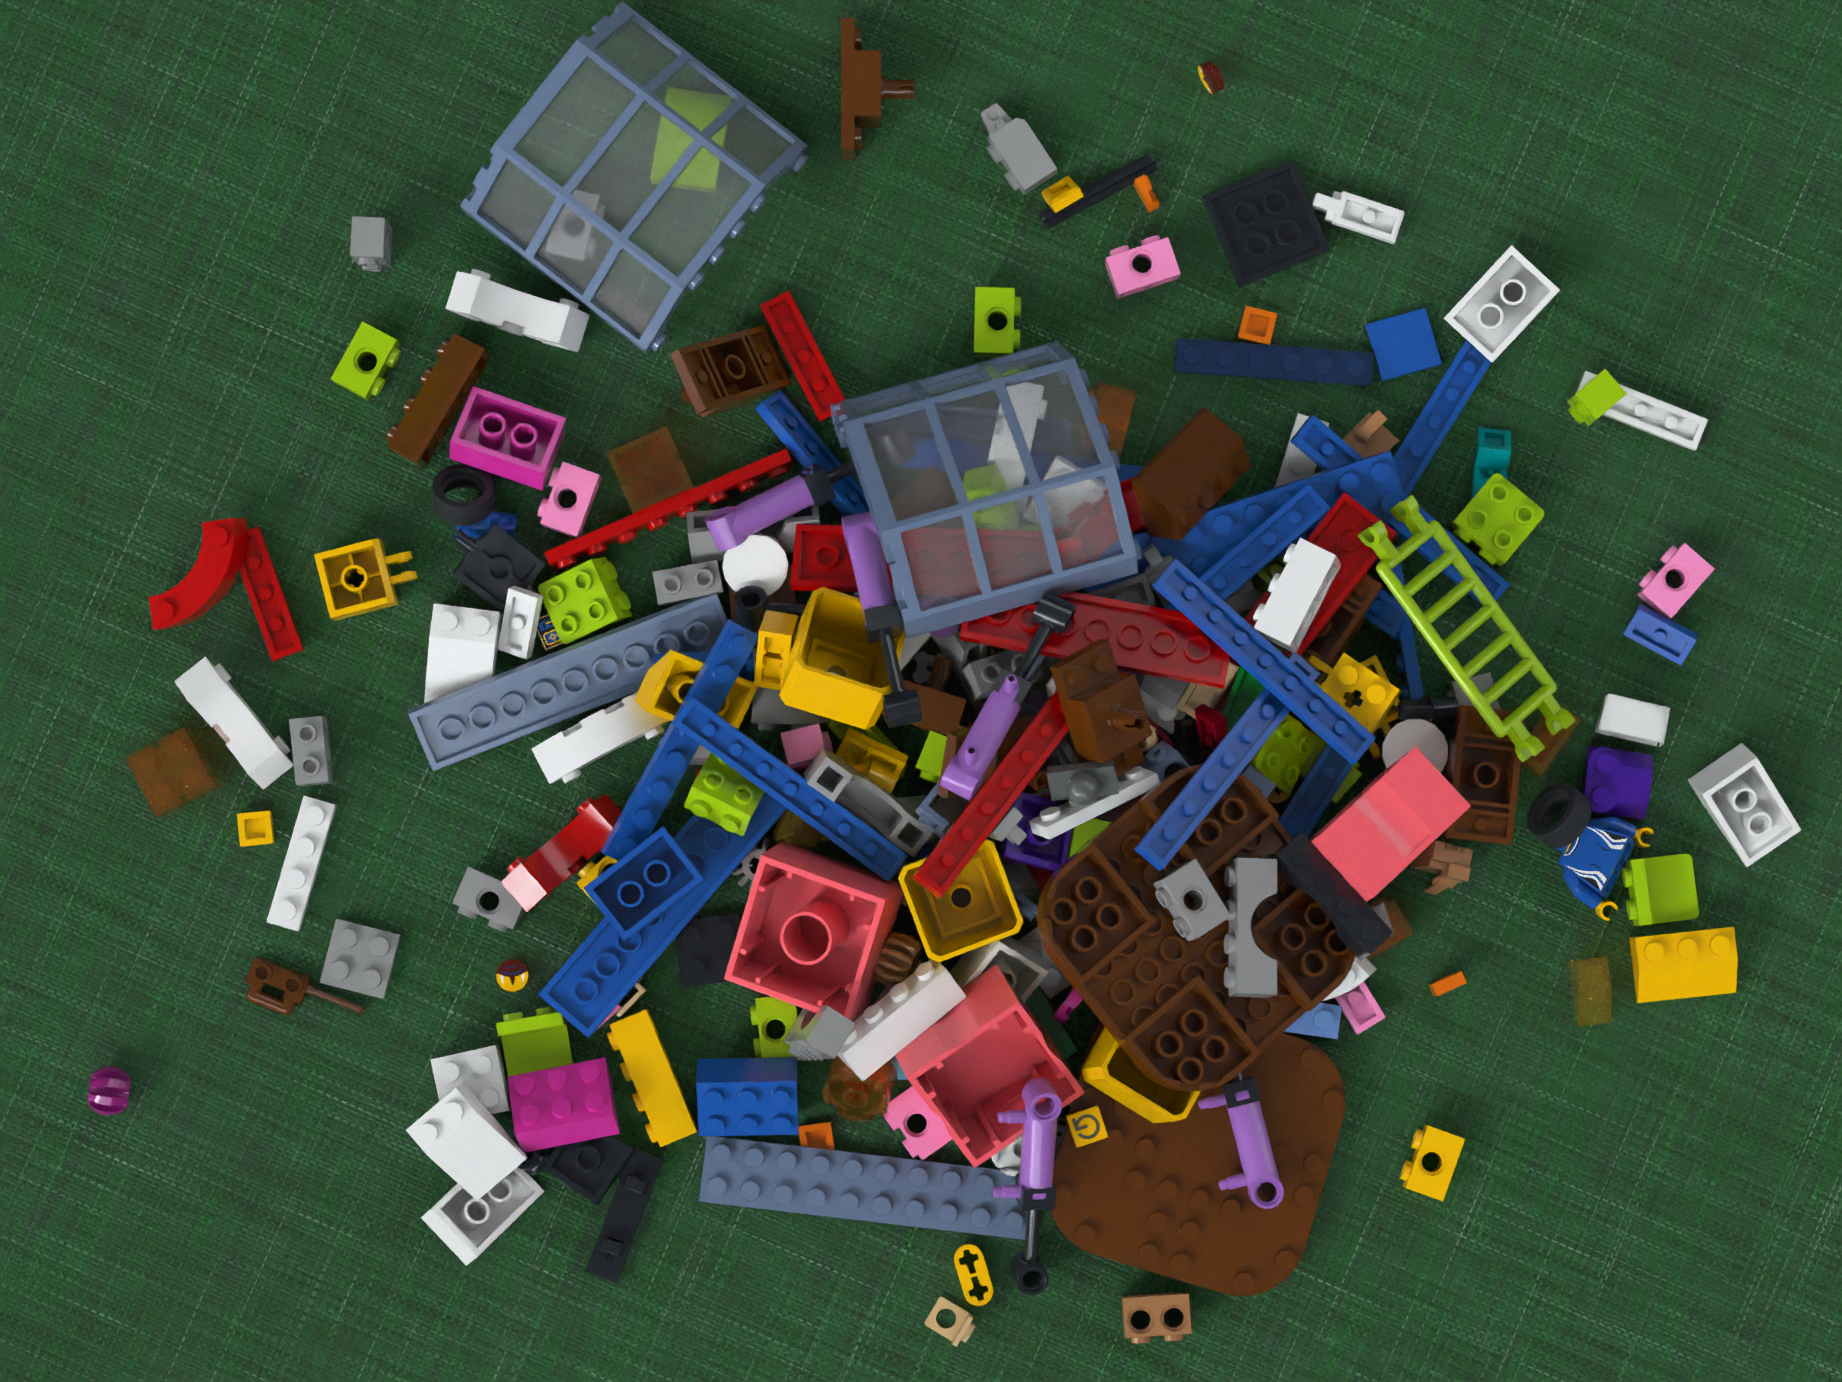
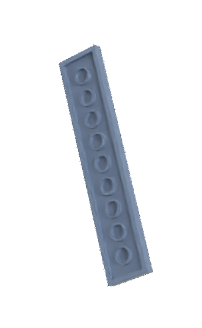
(561, 682)
(859, 1187)

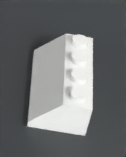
(900, 1018)

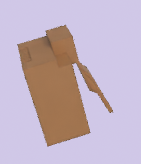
(1370, 436)
(1447, 861)

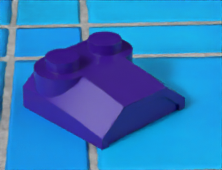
(1617, 782)
(1034, 848)

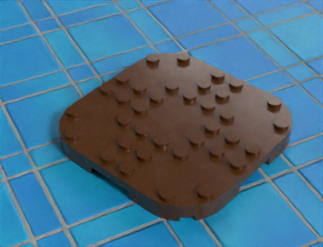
(1154, 986)
(1155, 1190)

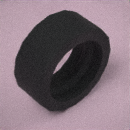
(462, 512)
(1572, 822)

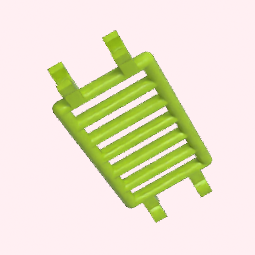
(1512, 725)

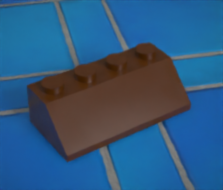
(438, 401)
(1189, 476)

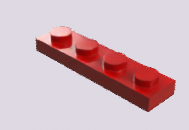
(802, 354)
(268, 598)

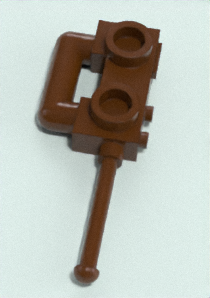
(293, 984)

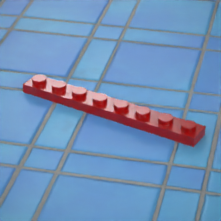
(657, 515)
(994, 798)

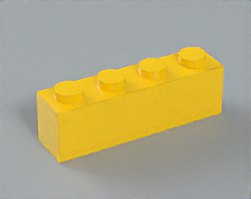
(653, 1078)

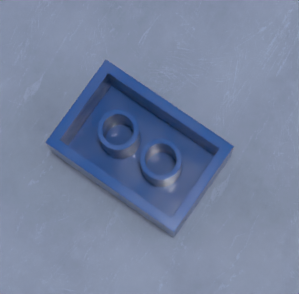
(644, 884)
(747, 1096)

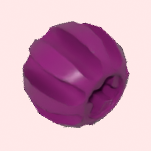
(109, 1090)

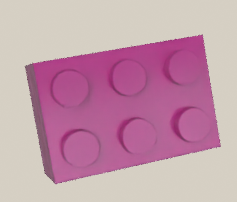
(507, 438)
(563, 1105)

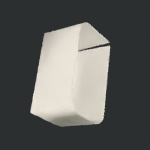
(1633, 720)

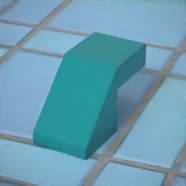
(1491, 456)

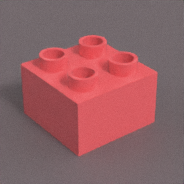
(813, 931)

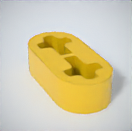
(981, 1273)

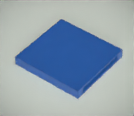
(1403, 344)

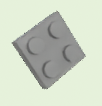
(360, 958)

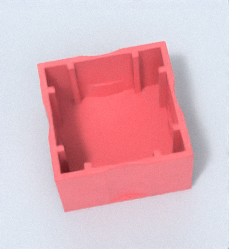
(1390, 823)
(980, 1061)

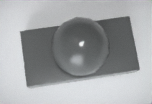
(1082, 781)

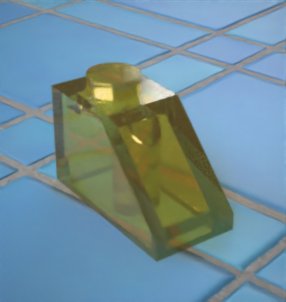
(1591, 990)

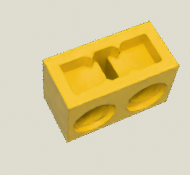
(774, 648)

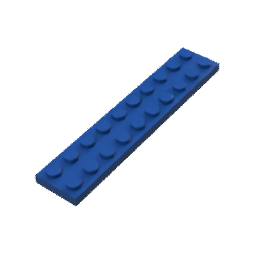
(1368, 481)
(608, 966)

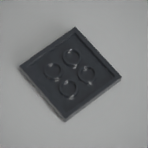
(1266, 224)

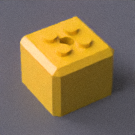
(835, 640)
(956, 930)
(1118, 1077)

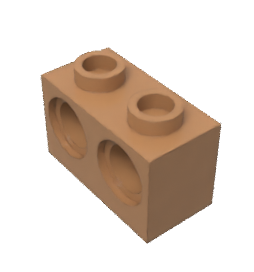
(1156, 1306)

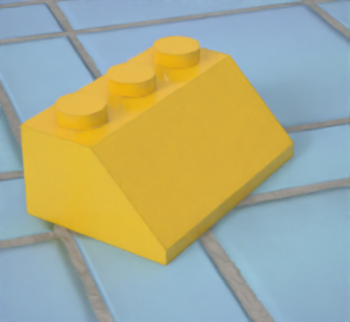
(670, 681)
(1684, 964)

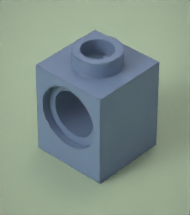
(1163, 757)

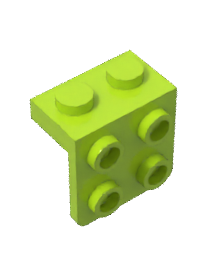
(1497, 520)
(585, 599)
(1284, 754)
(723, 796)
(1660, 889)
(535, 1041)

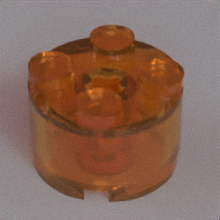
(858, 1098)

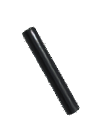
(1102, 189)

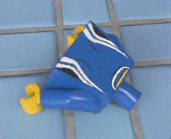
(1598, 858)

